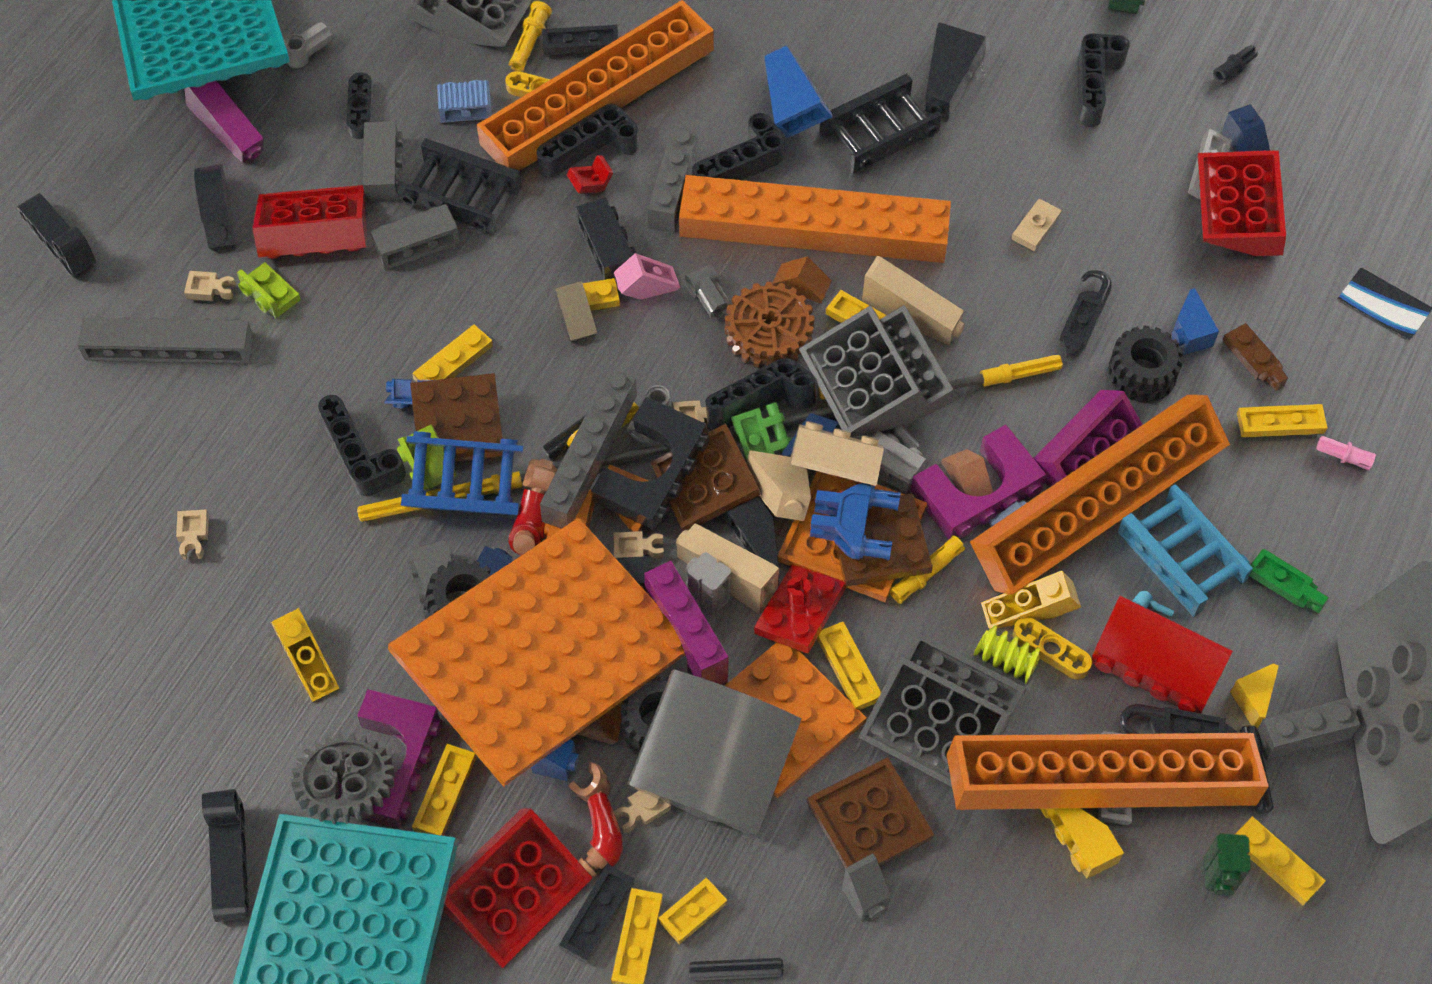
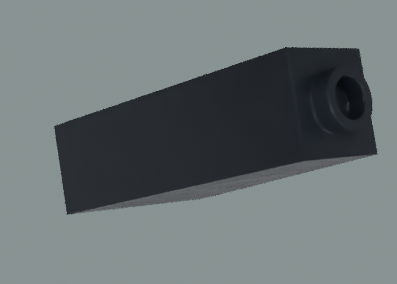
(952, 67)

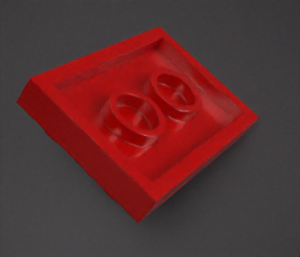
(800, 608)

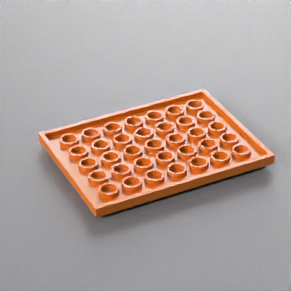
(539, 650)

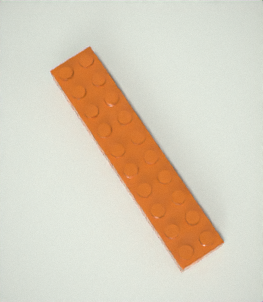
(606, 77)
(814, 218)
(1099, 493)
(1105, 770)

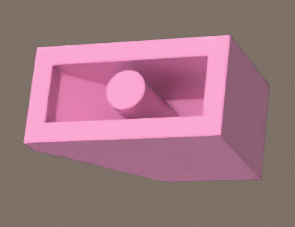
(645, 278)

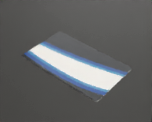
(1385, 303)

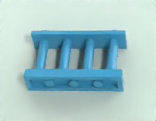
(1173, 573)

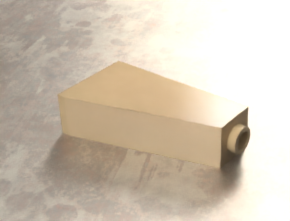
(890, 288)
(751, 576)

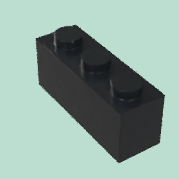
(604, 236)

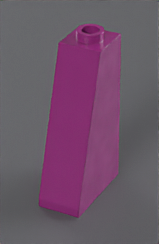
(225, 120)

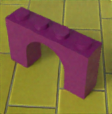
(959, 513)
(701, 646)
(414, 726)

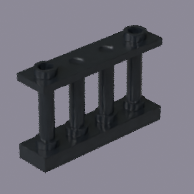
(875, 102)
(468, 165)

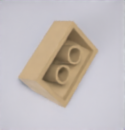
(837, 453)

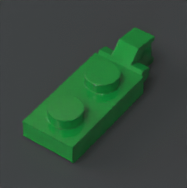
(1287, 581)

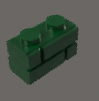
(1227, 863)

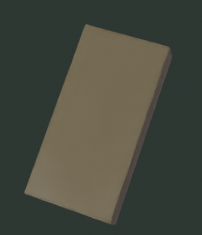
(576, 311)

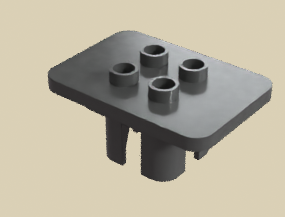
(1389, 684)

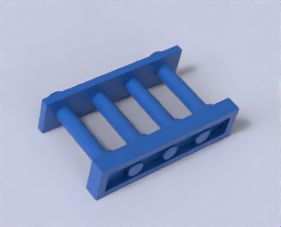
(446, 498)

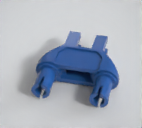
(850, 521)

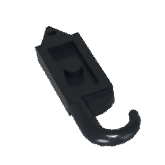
(1085, 314)
(1174, 721)

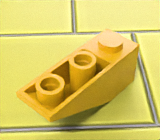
(1038, 600)
(305, 654)
(1087, 839)

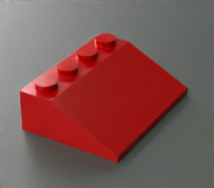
(1242, 201)
(310, 221)
(1160, 656)
(513, 886)

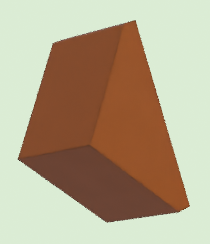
(805, 277)

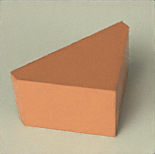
(968, 473)

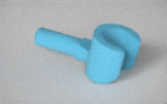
(1146, 600)

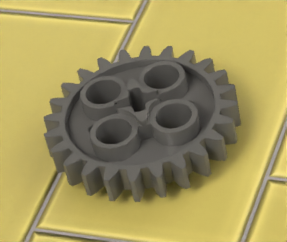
(363, 785)

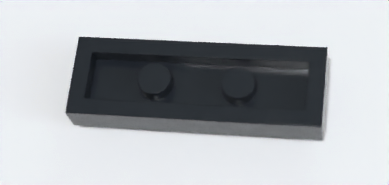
(578, 39)
(596, 914)

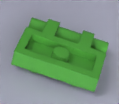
(752, 431)

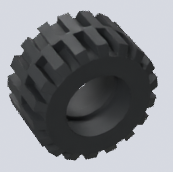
(1142, 381)
(451, 579)
(636, 707)

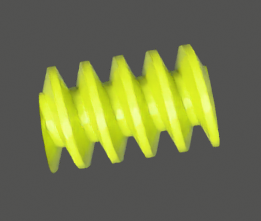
(1008, 652)

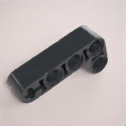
(1096, 55)
(585, 137)
(748, 158)
(64, 243)
(768, 385)
(351, 444)
(228, 854)

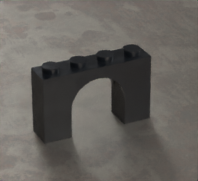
(649, 500)

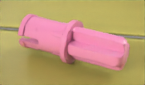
(1346, 452)

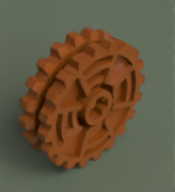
(768, 324)

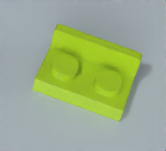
(268, 290)
(434, 459)

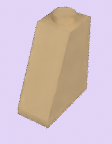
(781, 484)

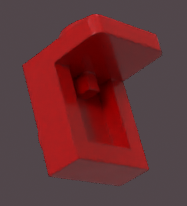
(591, 178)

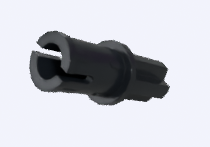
(1235, 64)

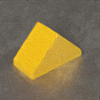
(1254, 693)

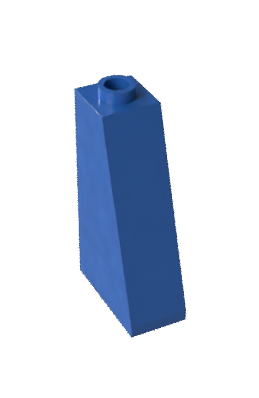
(793, 95)

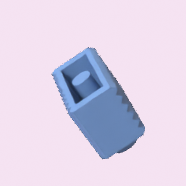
(464, 101)

